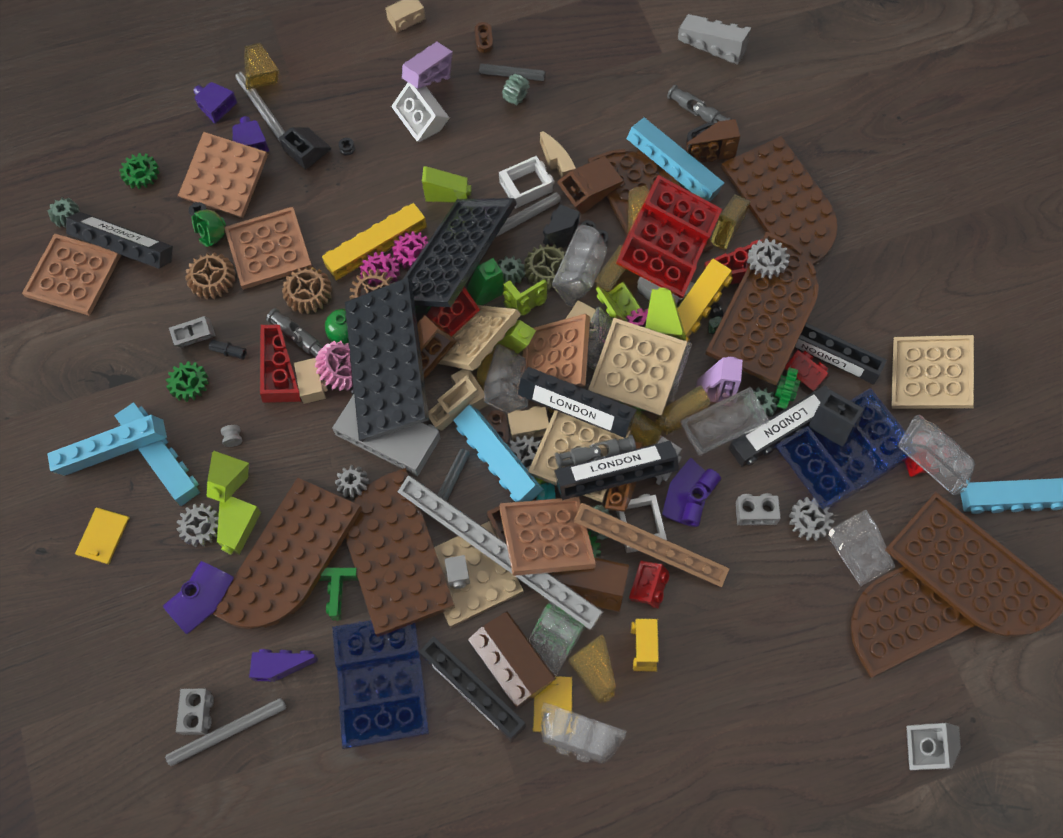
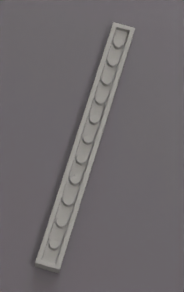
(497, 550)

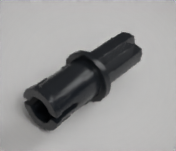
(227, 349)

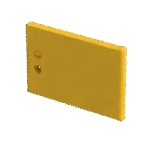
(102, 535)
(555, 695)

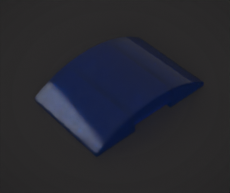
(837, 471)
(379, 684)

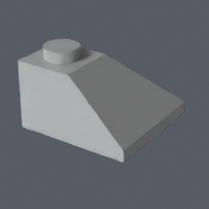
(933, 746)

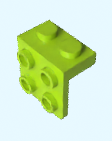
(526, 300)
(619, 301)

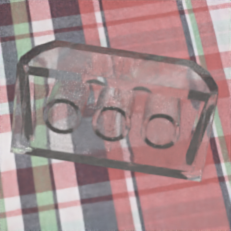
(580, 264)
(724, 421)
(938, 454)
(579, 735)

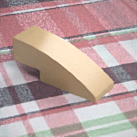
(556, 155)
(452, 403)

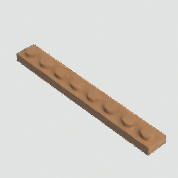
(651, 545)

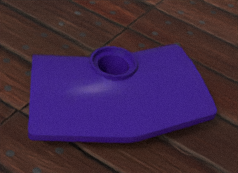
(680, 502)
(193, 610)

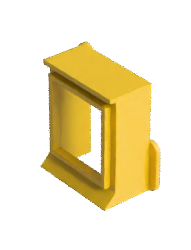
(646, 644)

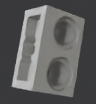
(192, 332)
(758, 515)
(188, 712)

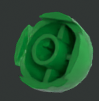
(209, 226)
(337, 326)

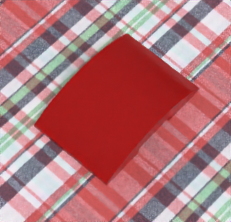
(668, 236)

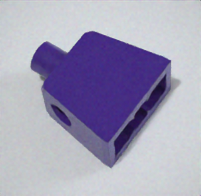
(214, 100)
(249, 134)

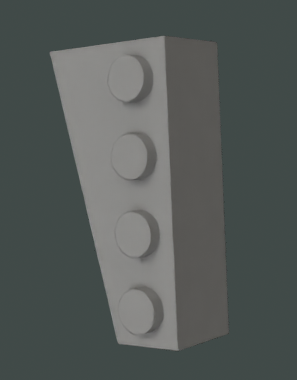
(715, 37)

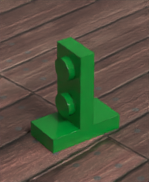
(335, 588)

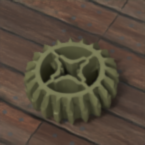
(550, 257)

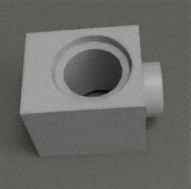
(457, 571)

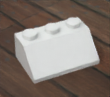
(420, 112)

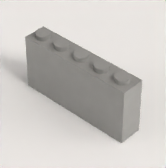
(404, 448)

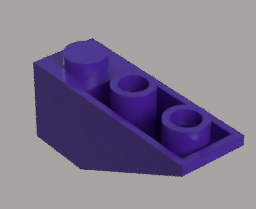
(274, 666)

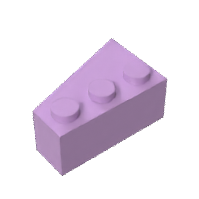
(428, 66)
(722, 379)

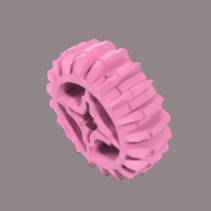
(328, 362)

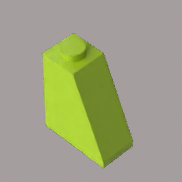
(444, 186)
(664, 314)
(518, 336)
(225, 476)
(235, 524)

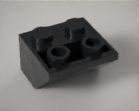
(303, 146)
(562, 227)
(836, 418)

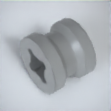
(231, 435)

